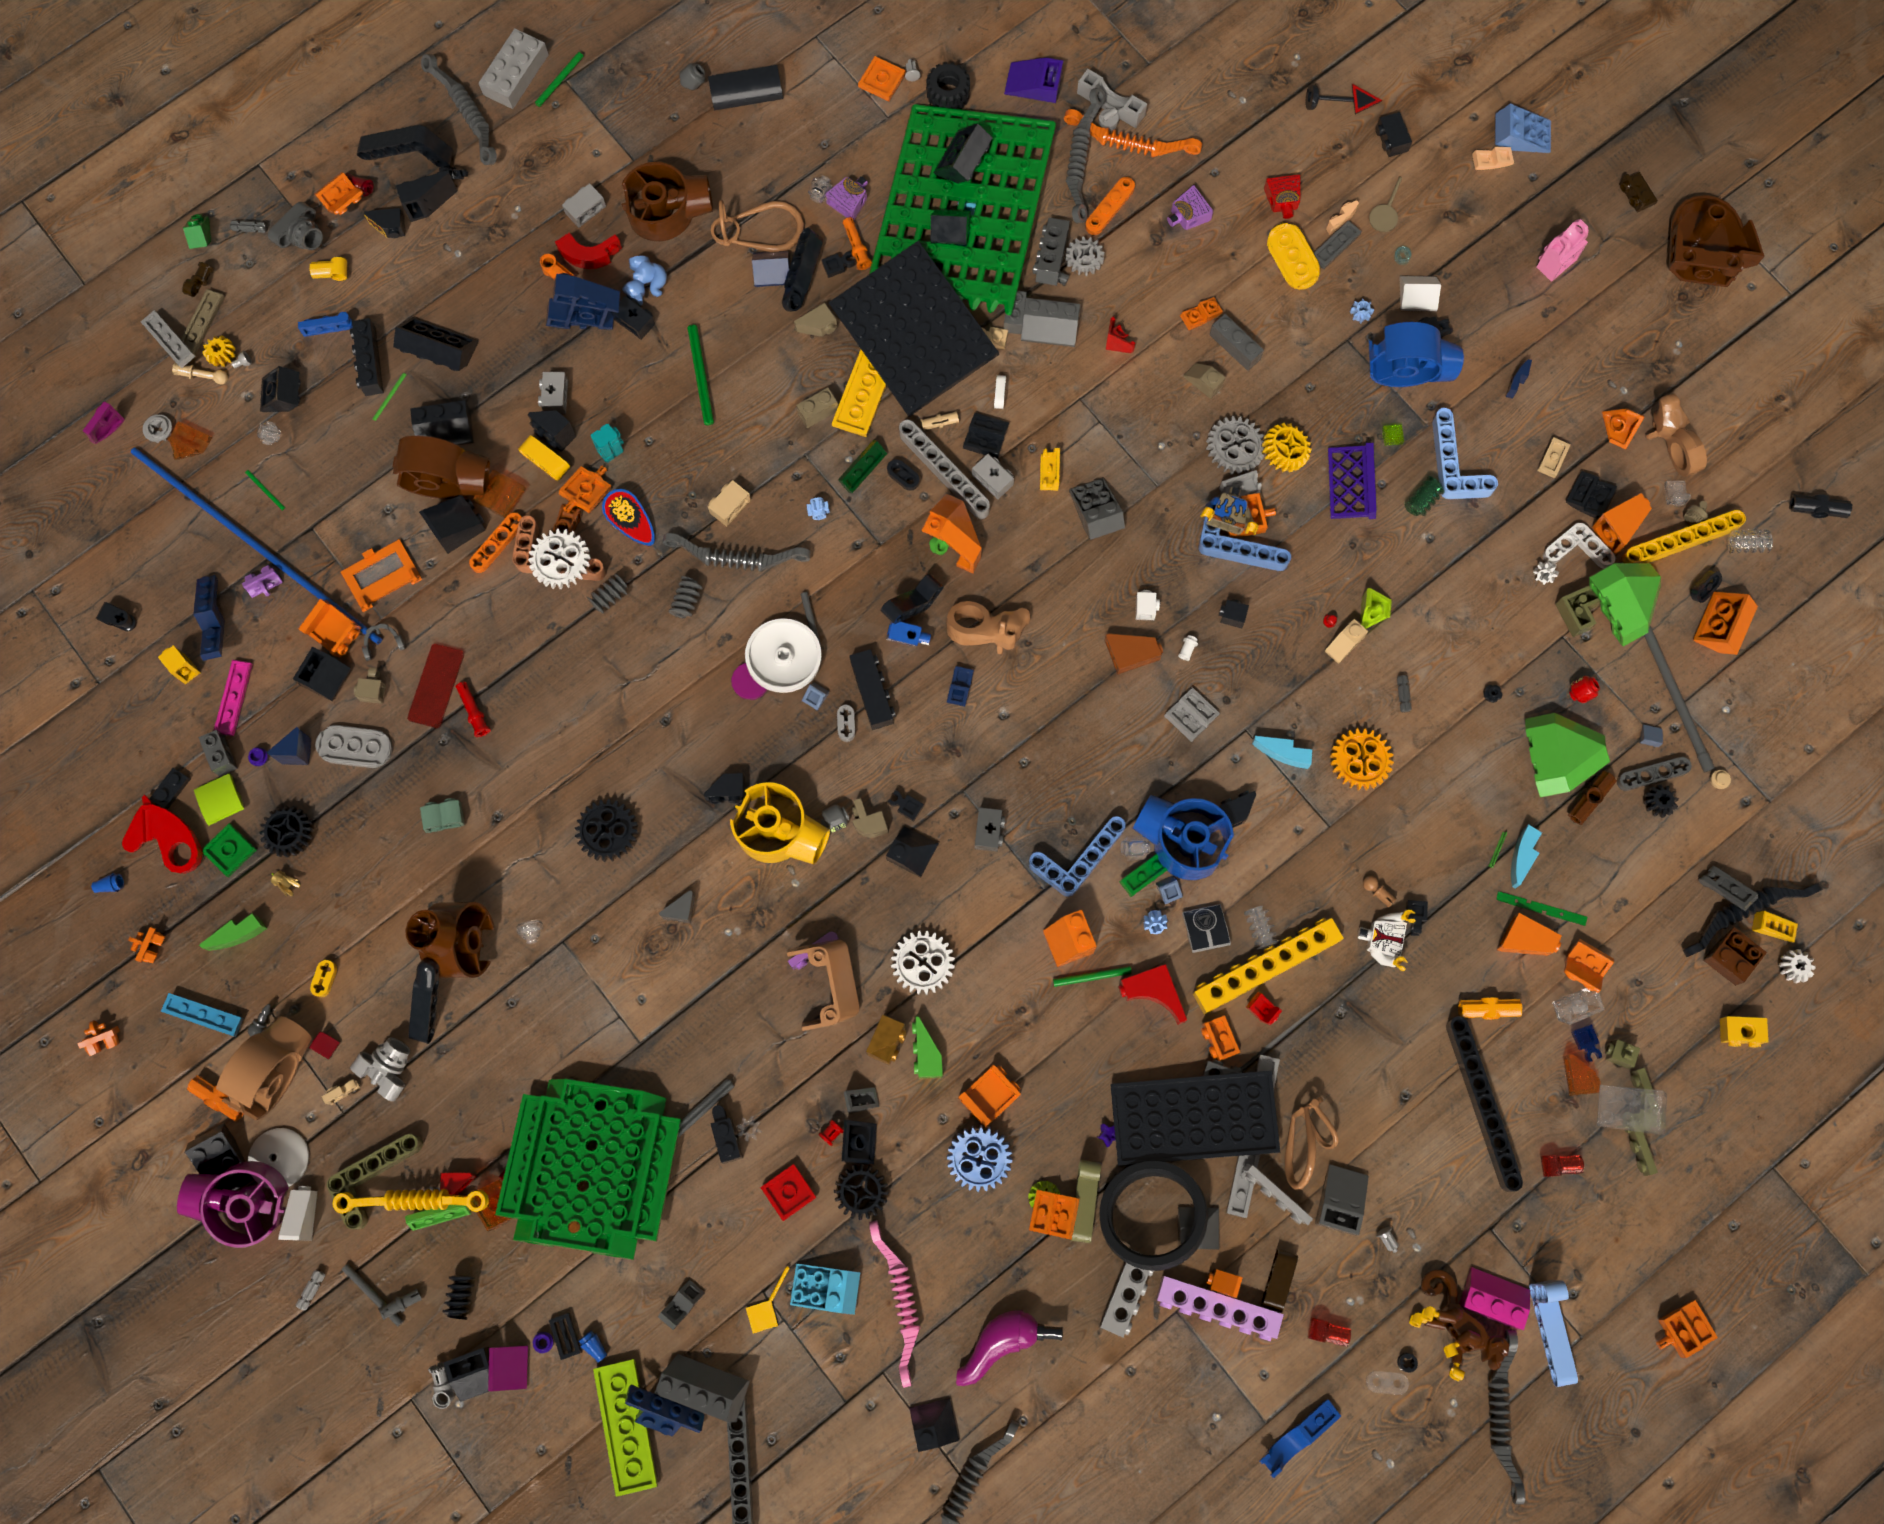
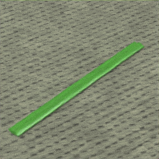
(389, 396)

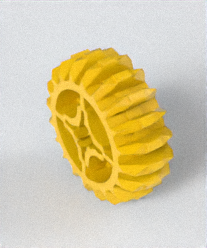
(1292, 444)

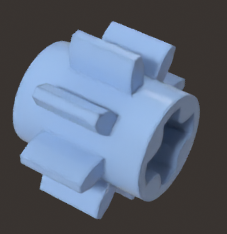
(1361, 311)
(818, 508)
(1155, 922)

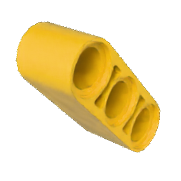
(544, 458)

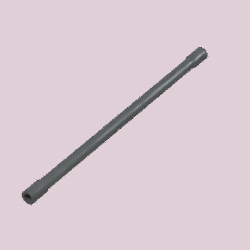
(1702, 755)

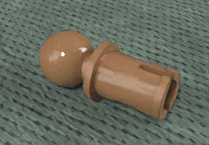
(1370, 883)

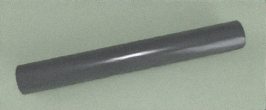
(809, 614)

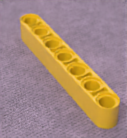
(1691, 536)

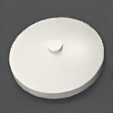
(783, 655)

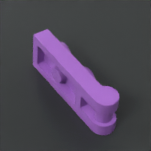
(800, 960)

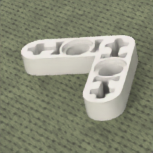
(1575, 540)

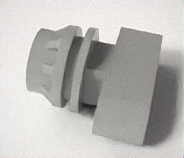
(382, 1066)

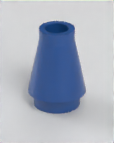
(110, 883)
(592, 1345)

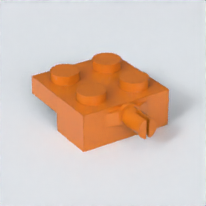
(1258, 514)
(1686, 1330)

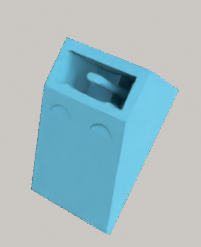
(825, 1289)

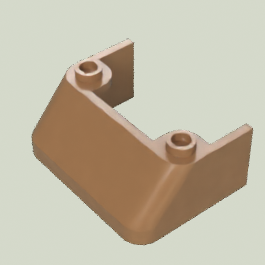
(841, 978)

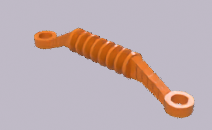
(1102, 135)

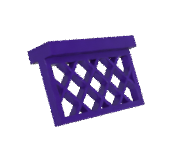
(1368, 481)

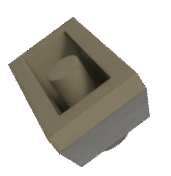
(817, 322)
(1205, 379)

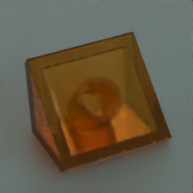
(488, 1215)

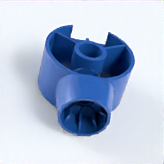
(1414, 356)
(1158, 820)

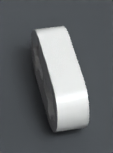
(1000, 392)

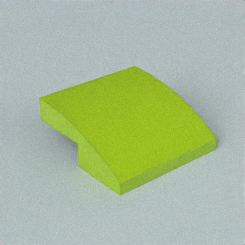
(218, 799)

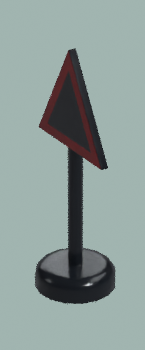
(1361, 98)

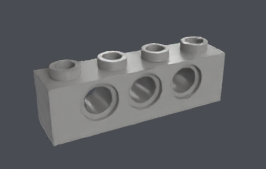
(1117, 1300)

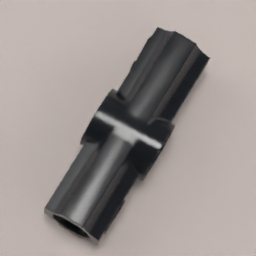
(1820, 506)

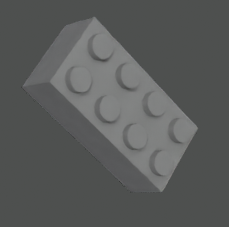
(513, 68)

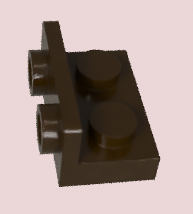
(1637, 191)

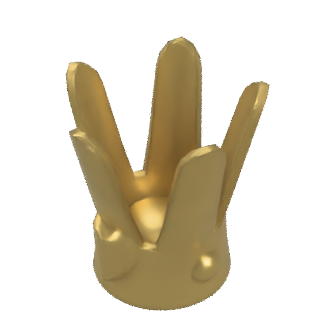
(283, 882)

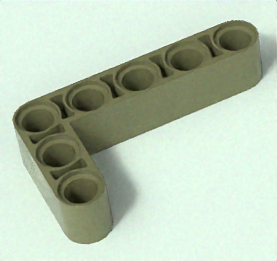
(368, 1172)

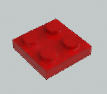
(788, 1192)

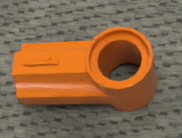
(555, 269)

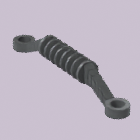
(466, 108)
(1078, 155)
(763, 562)
(1502, 1450)
(979, 1462)

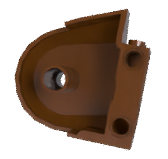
(1711, 242)

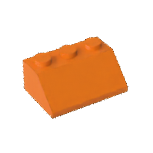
(1726, 622)

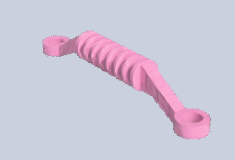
(911, 1331)

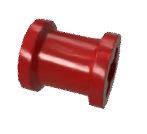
(829, 1138)

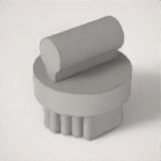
(1109, 118)

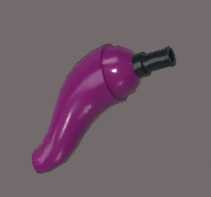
(1002, 1336)

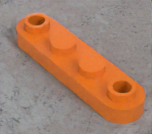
(1110, 206)

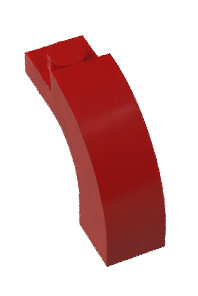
(587, 257)

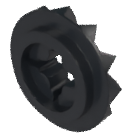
(455, 172)

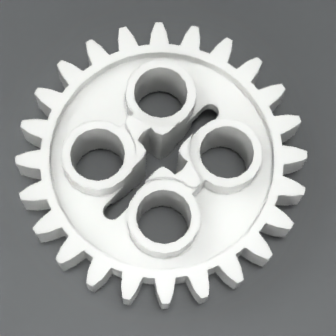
(568, 544)
(934, 949)

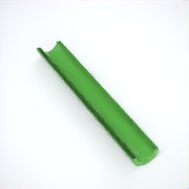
(1497, 850)

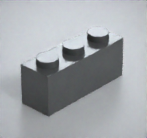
(1236, 342)

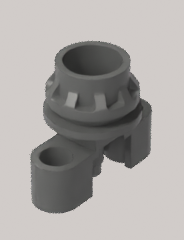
(297, 228)

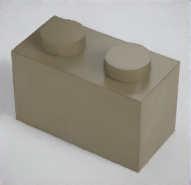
(817, 407)

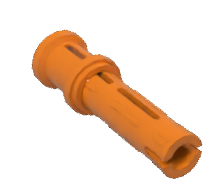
(859, 251)

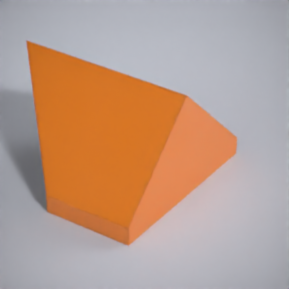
(1621, 426)

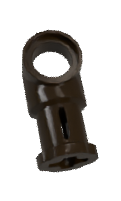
(192, 285)

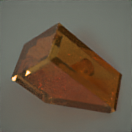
(1580, 1077)

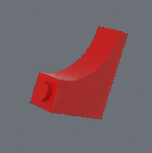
(1154, 986)

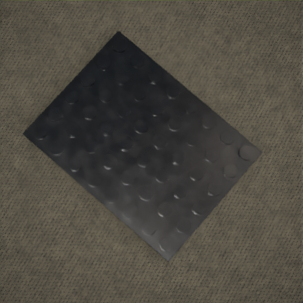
(913, 328)

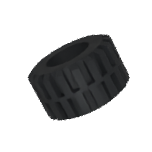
(948, 75)

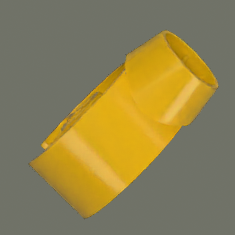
(805, 841)

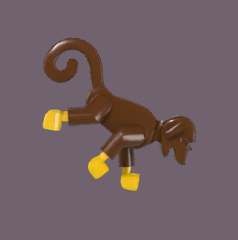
(1465, 1330)

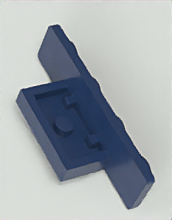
(662, 1413)

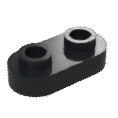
(904, 475)
(1706, 586)

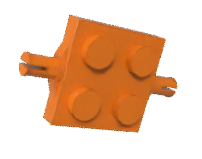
(585, 489)

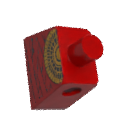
(1283, 194)

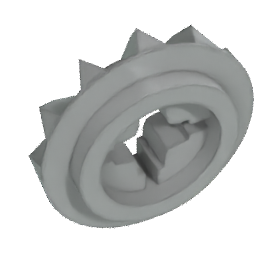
(157, 421)

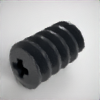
(458, 1297)

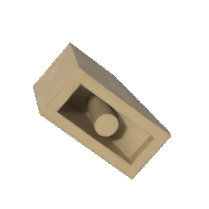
(1346, 641)

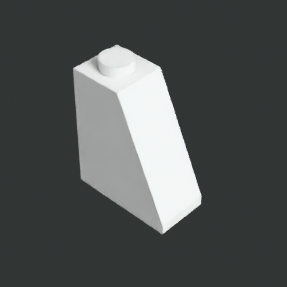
(299, 1215)

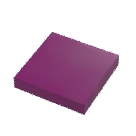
(508, 1368)

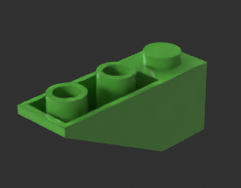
(929, 1057)

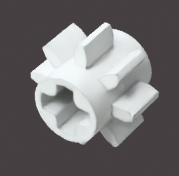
(1546, 572)

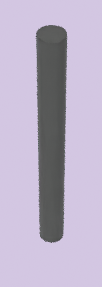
(356, 1278)

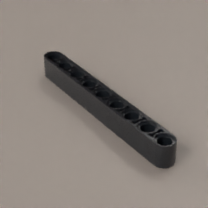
(1491, 1111)

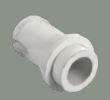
(1188, 647)

